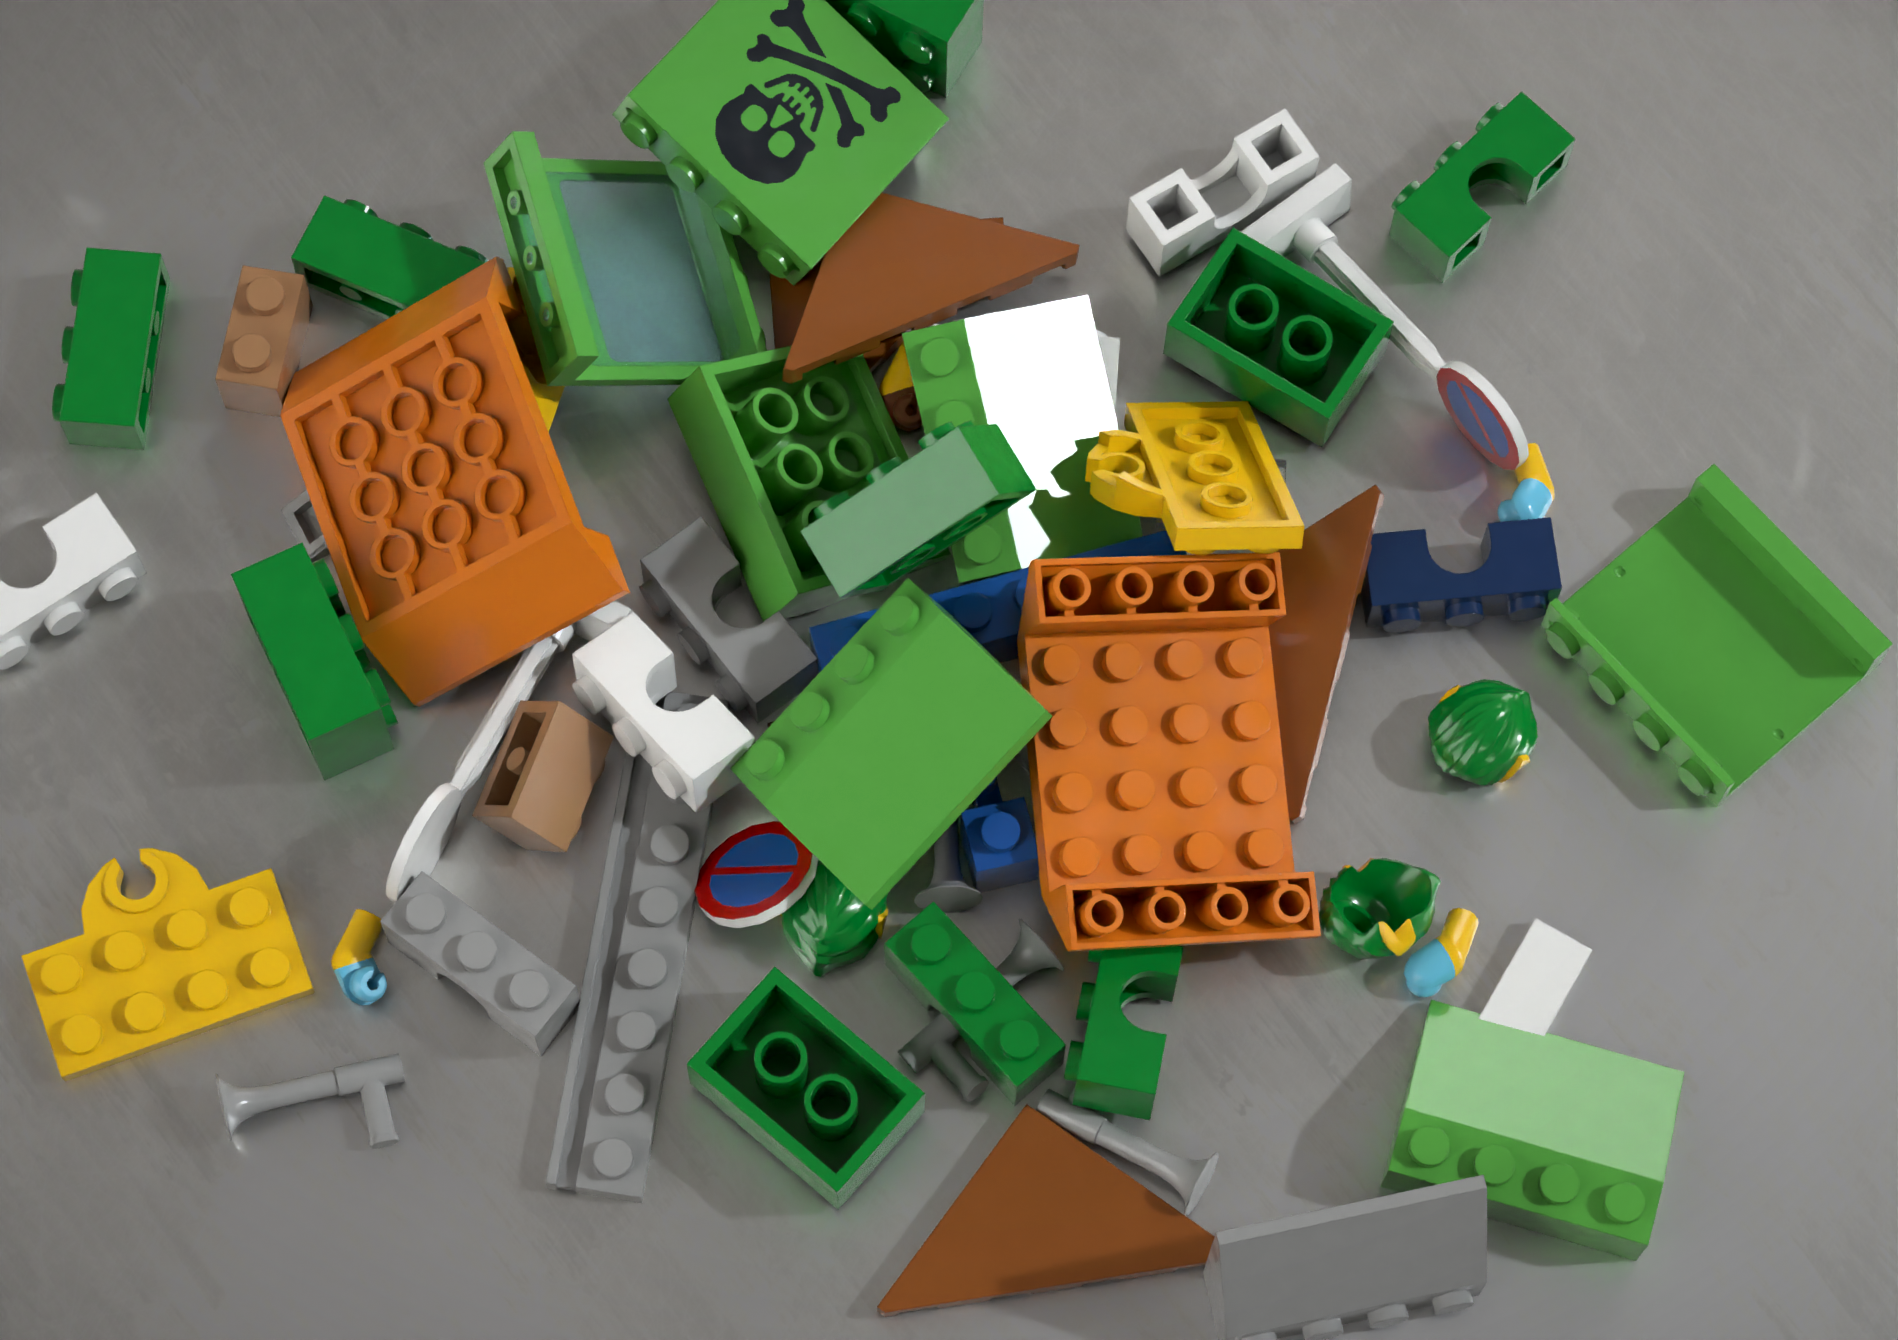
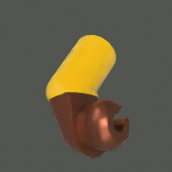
(899, 393)

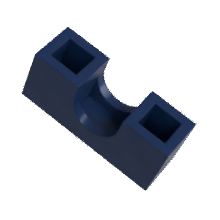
(1409, 587)

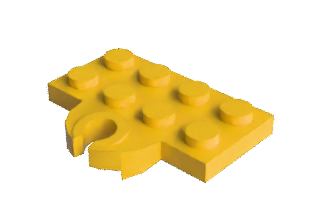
(1200, 473)
(164, 964)

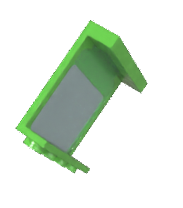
(619, 269)

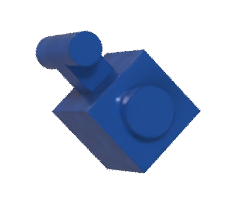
(998, 841)

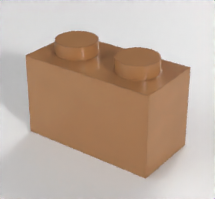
(263, 340)
(543, 776)

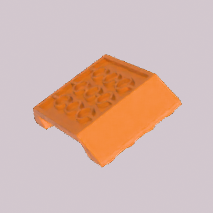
(444, 490)
(1160, 752)

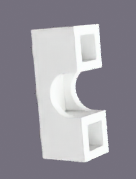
(1187, 216)
(91, 566)
(688, 750)

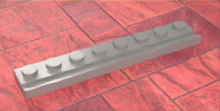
(630, 985)

